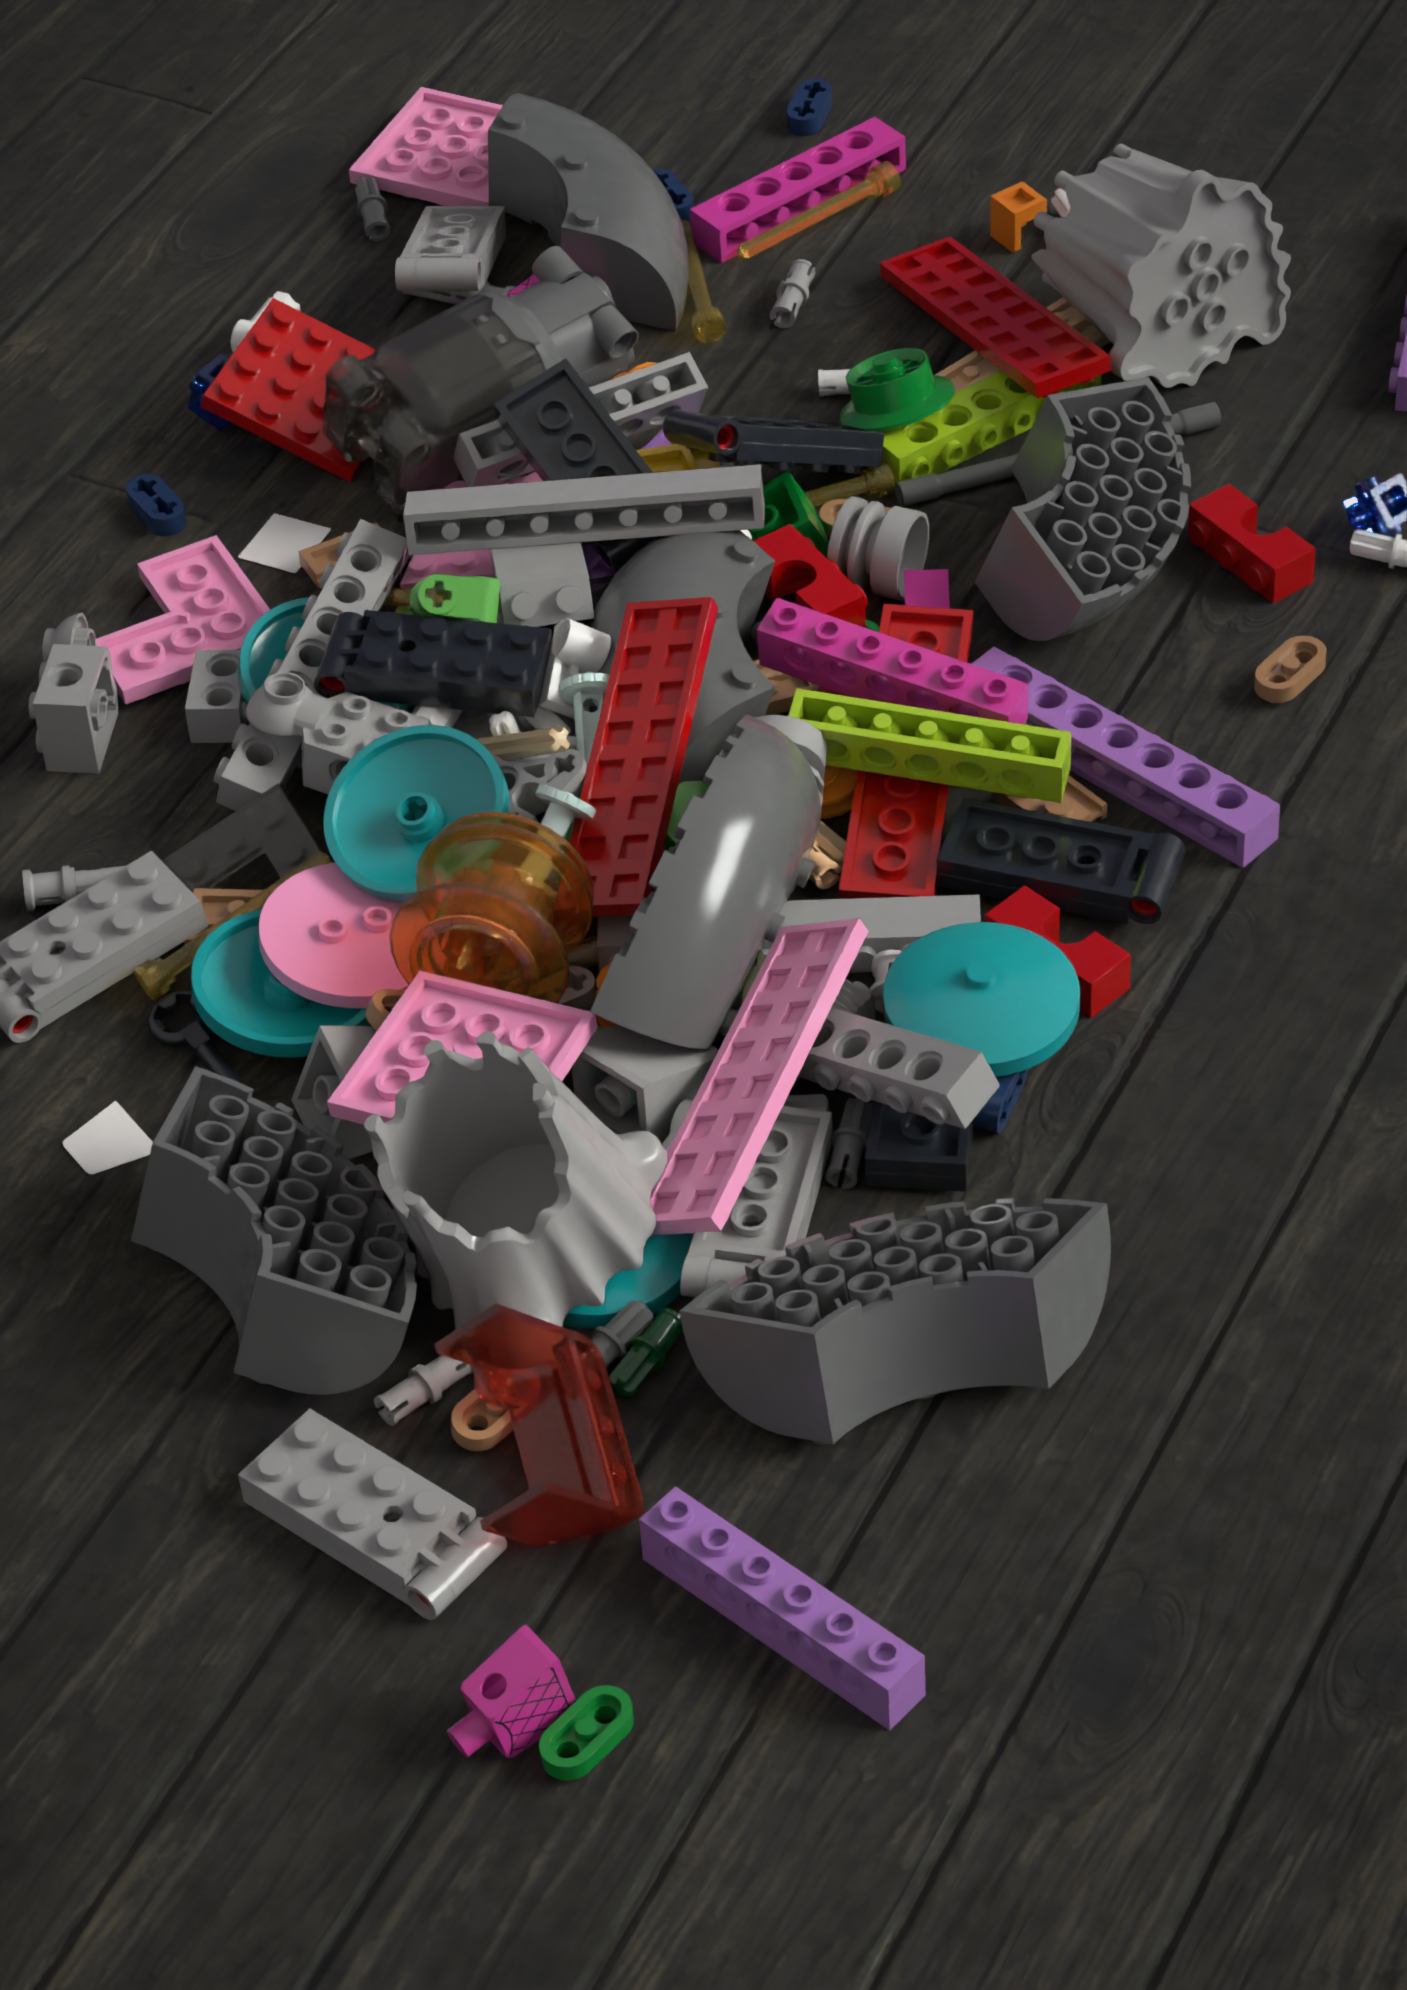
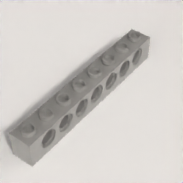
(358, 582)

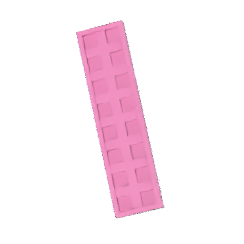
(753, 1075)

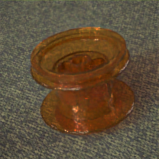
(496, 907)

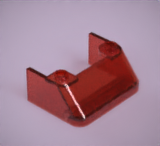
(562, 1424)

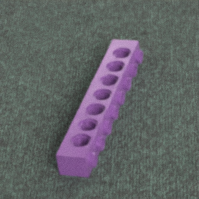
(1147, 769)

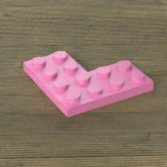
(205, 608)
(455, 1015)

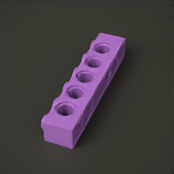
(783, 1608)

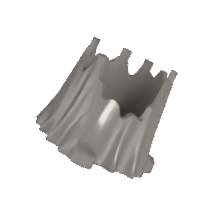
(1166, 264)
(513, 1184)

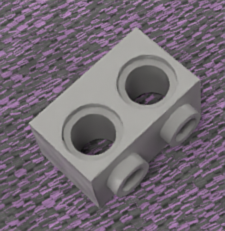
(214, 697)

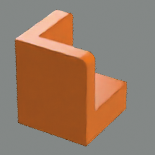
(1011, 211)

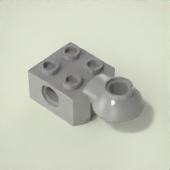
(74, 699)
(329, 727)

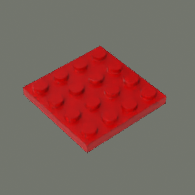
(279, 384)

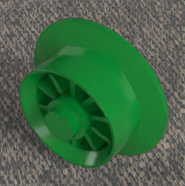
(894, 390)

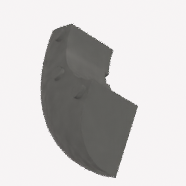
(594, 203)
(1098, 514)
(697, 566)
(717, 892)
(281, 1236)
(903, 1313)

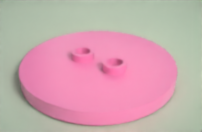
(329, 938)

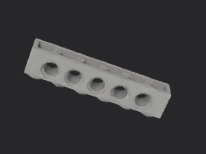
(632, 400)
(900, 1069)

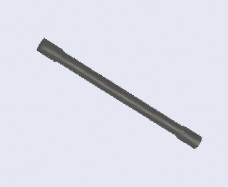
(935, 485)

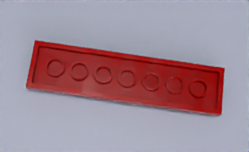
(895, 819)

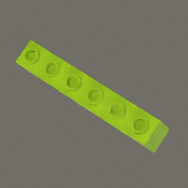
(965, 427)
(938, 745)

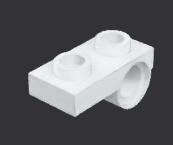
(572, 652)

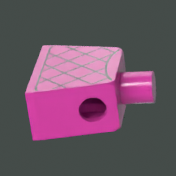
(512, 1697)

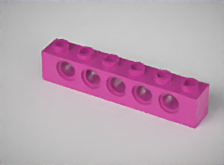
(794, 187)
(882, 667)

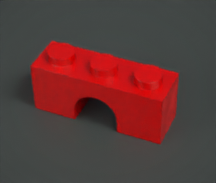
(1270, 563)
(810, 575)
(1099, 963)

